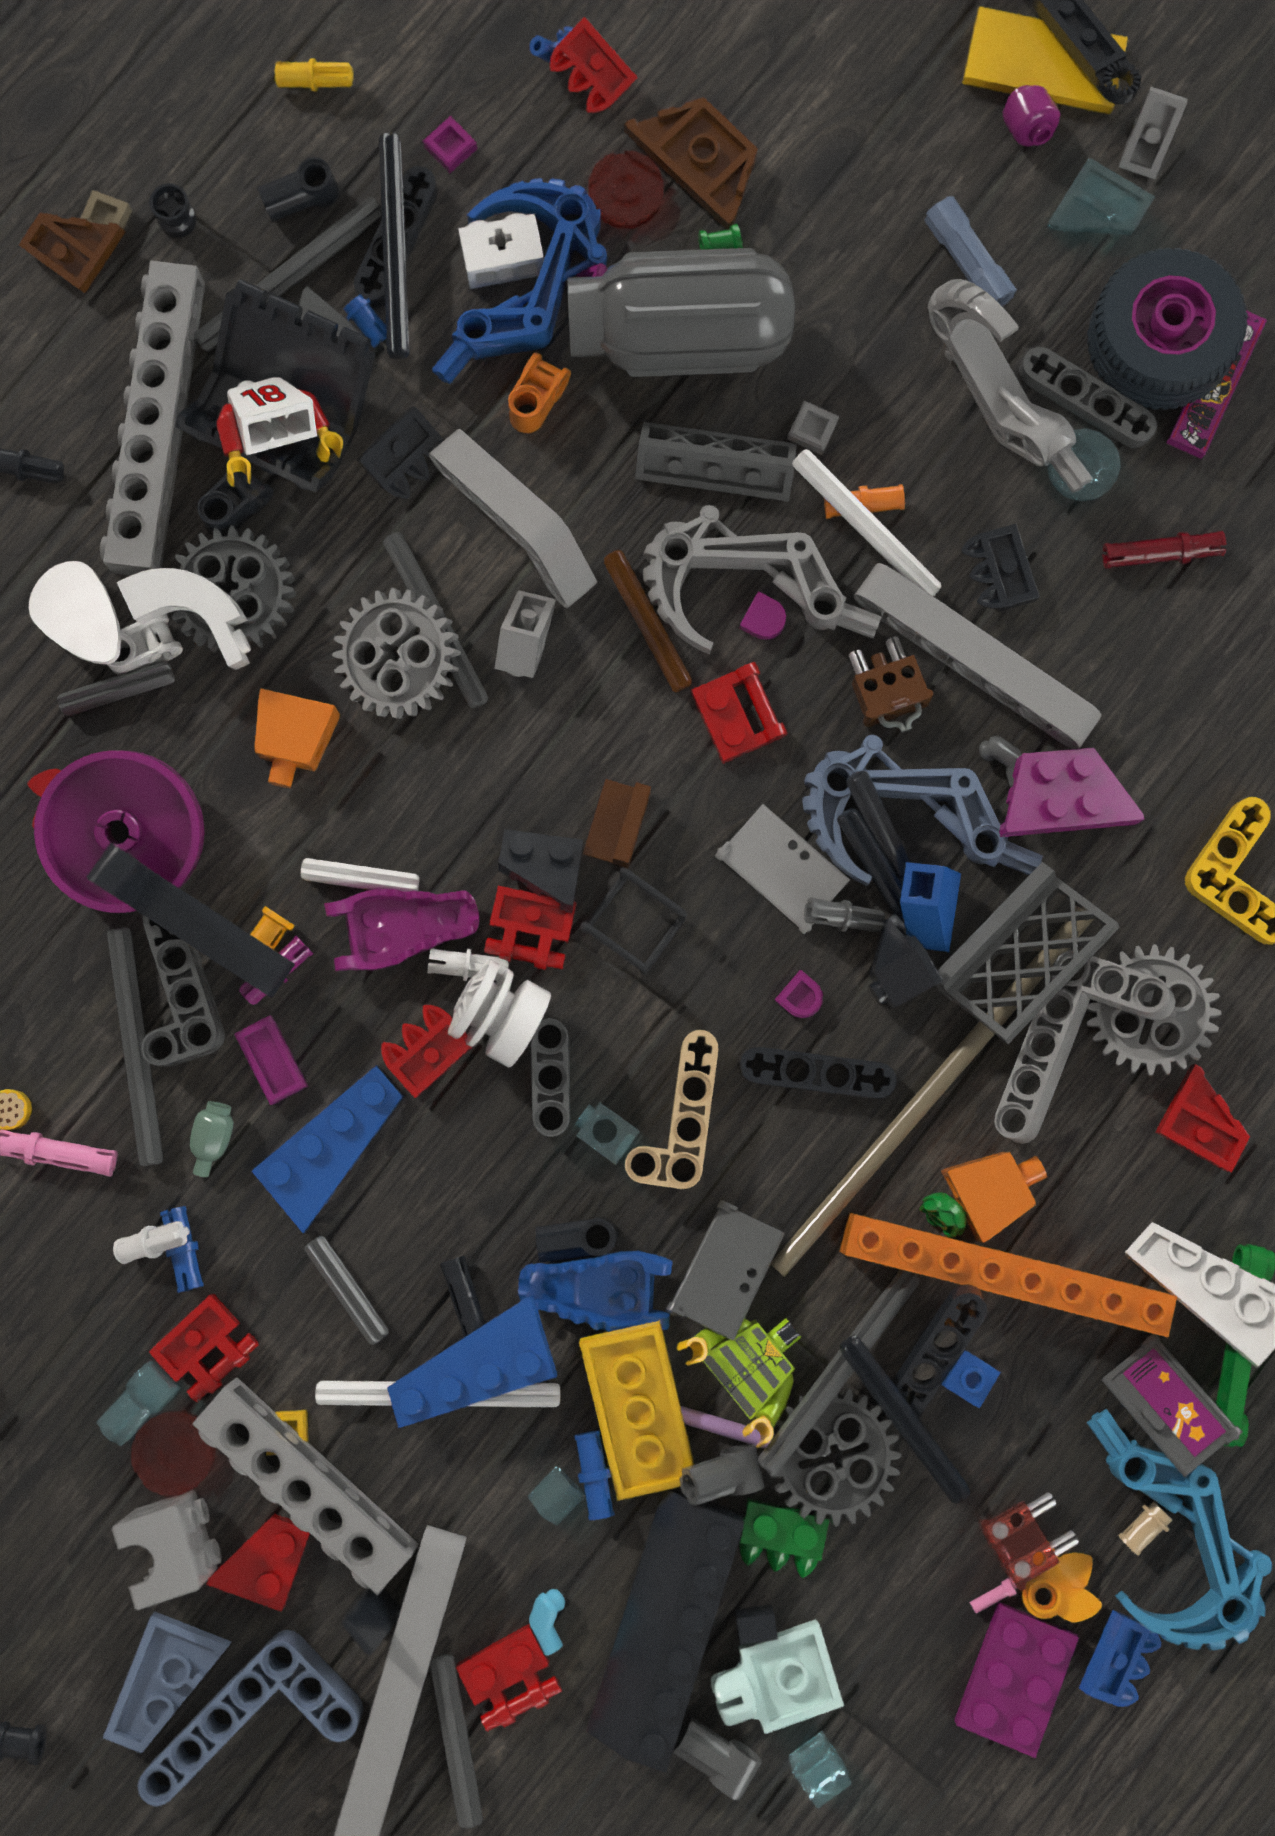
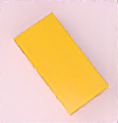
(1022, 51)
(637, 1409)

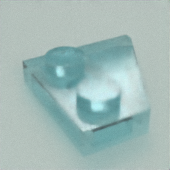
(1101, 203)

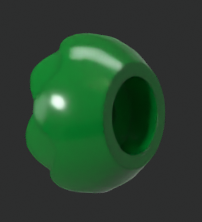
(945, 1213)

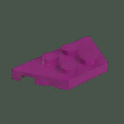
(1066, 794)

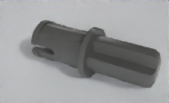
(843, 915)

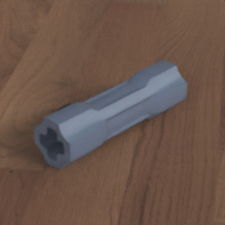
(954, 232)

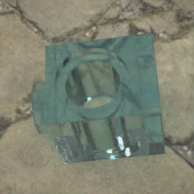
(625, 1132)
(820, 1769)

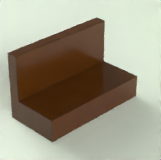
(617, 822)

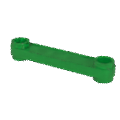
(1235, 1367)

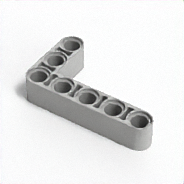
(518, 514)
(1064, 1031)

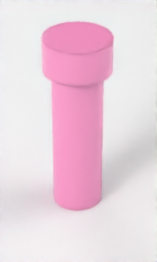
(993, 1596)

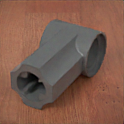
(730, 1474)
(726, 1763)

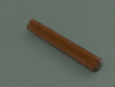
(647, 621)

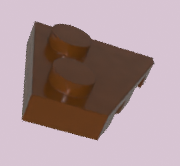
(72, 246)

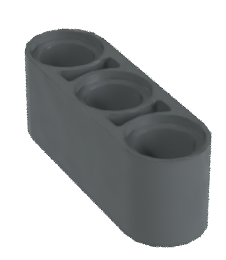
(557, 1097)

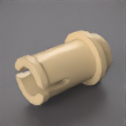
(1145, 1528)

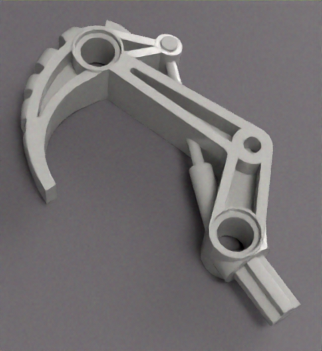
(963, 321)
(790, 552)

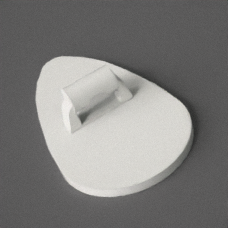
(77, 612)

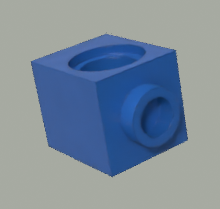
(971, 1378)

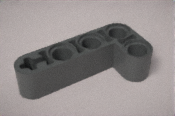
(186, 1019)

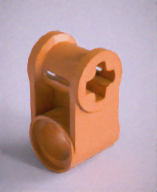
(540, 387)

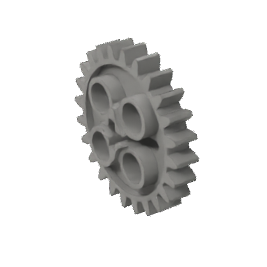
(373, 628)
(1188, 1021)

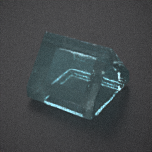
(556, 1496)

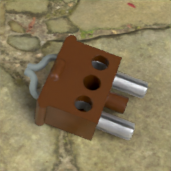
(889, 700)

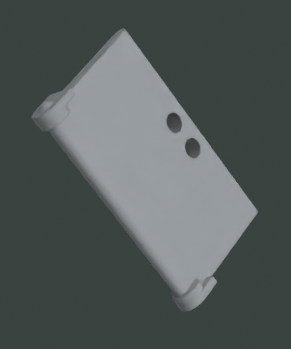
(781, 868)

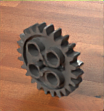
(265, 589)
(842, 1493)

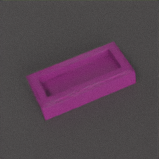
(271, 1060)

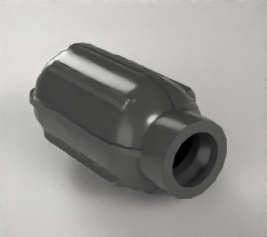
(684, 312)

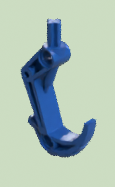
(510, 325)

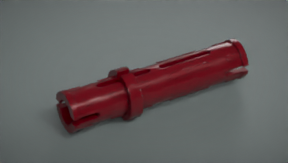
(1180, 548)

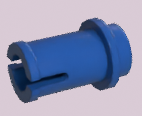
(366, 319)

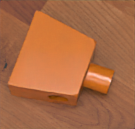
(292, 733)
(994, 1191)

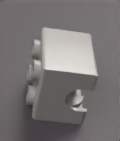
(179, 1545)

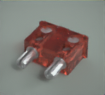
(1017, 1545)

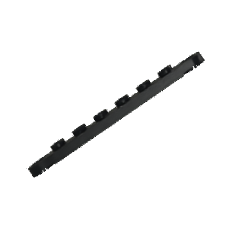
(1090, 47)

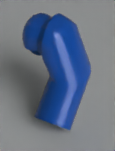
(544, 48)

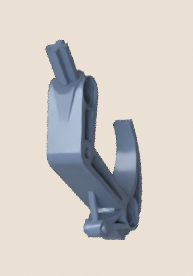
(959, 787)

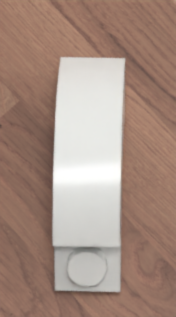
(170, 589)

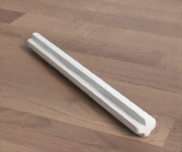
(377, 1394)

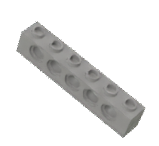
(328, 1485)

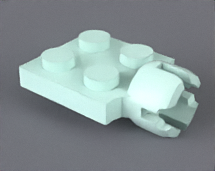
(779, 1680)

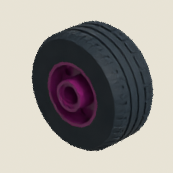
(1167, 328)

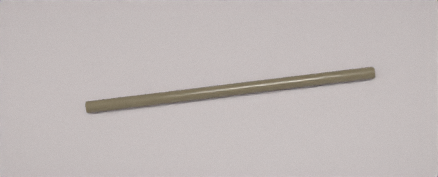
(910, 1115)

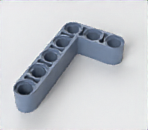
(242, 1705)

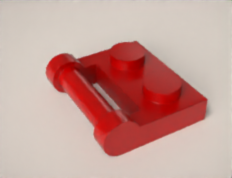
(726, 718)

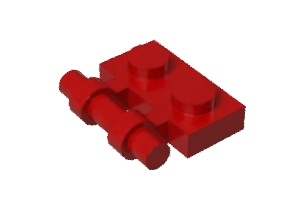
(531, 915)
(195, 1338)
(503, 1665)

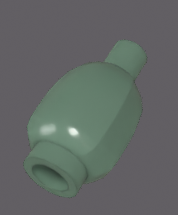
(210, 1136)

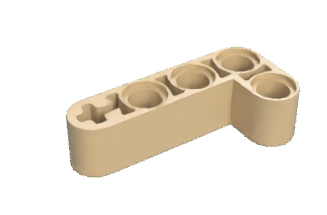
(683, 1108)

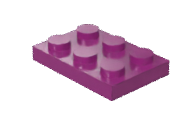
(1016, 1679)

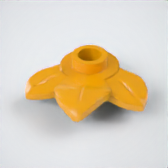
(1066, 1588)

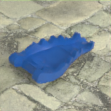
(601, 1290)

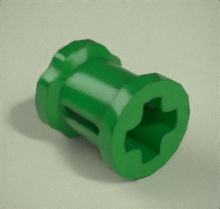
(721, 240)

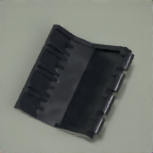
(272, 341)

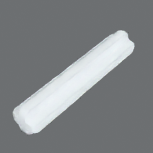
(357, 876)

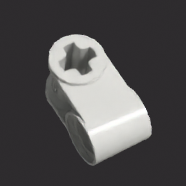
(144, 645)

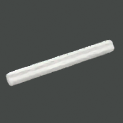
(864, 522)

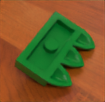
(783, 1535)

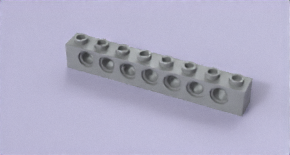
(162, 286)

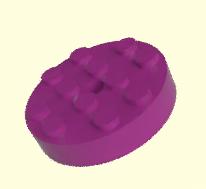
(110, 786)

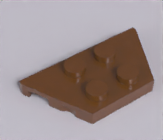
(700, 154)

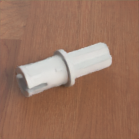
(461, 963)
(150, 1242)

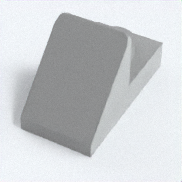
(1152, 132)

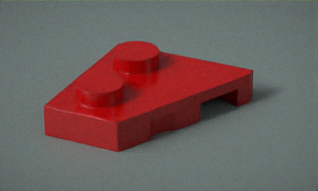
(264, 1564)

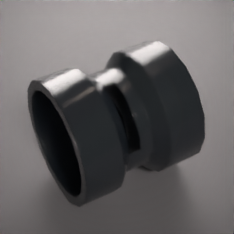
(165, 205)

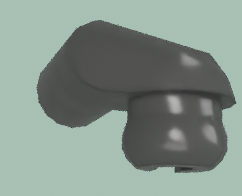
(1002, 751)

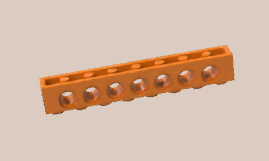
(1008, 1274)

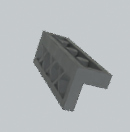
(715, 464)

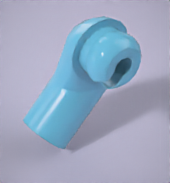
(542, 1620)

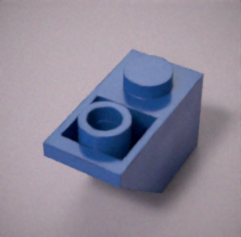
(930, 904)

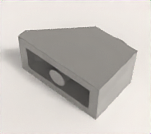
(524, 634)

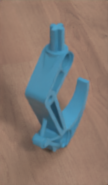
(1204, 1508)

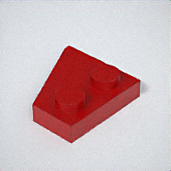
(1203, 1123)

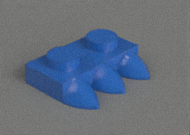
(1118, 1660)

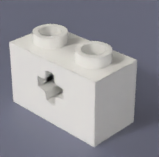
(491, 266)

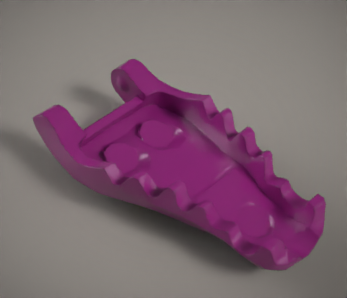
(397, 924)

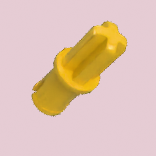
(313, 74)

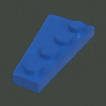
(319, 1156)
(483, 1365)

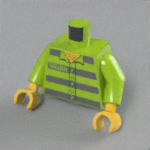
(750, 1370)

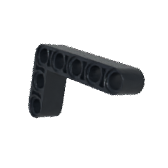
(190, 920)

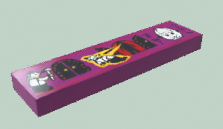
(1200, 420)

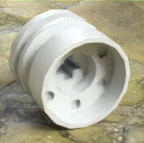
(501, 1014)

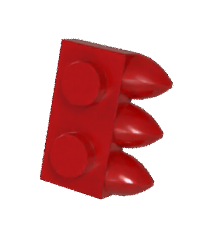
(594, 66)
(428, 1052)

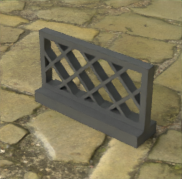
(994, 939)

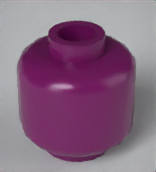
(1031, 115)

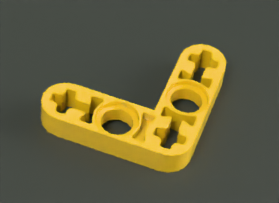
(1224, 869)

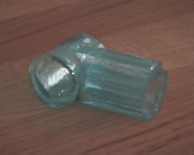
(145, 1395)

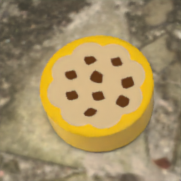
(14, 1109)

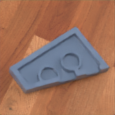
(161, 1677)

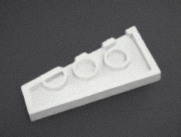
(1213, 1289)

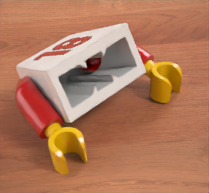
(268, 417)

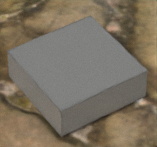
(813, 427)

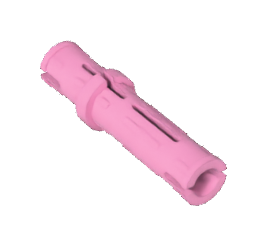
(37, 1149)

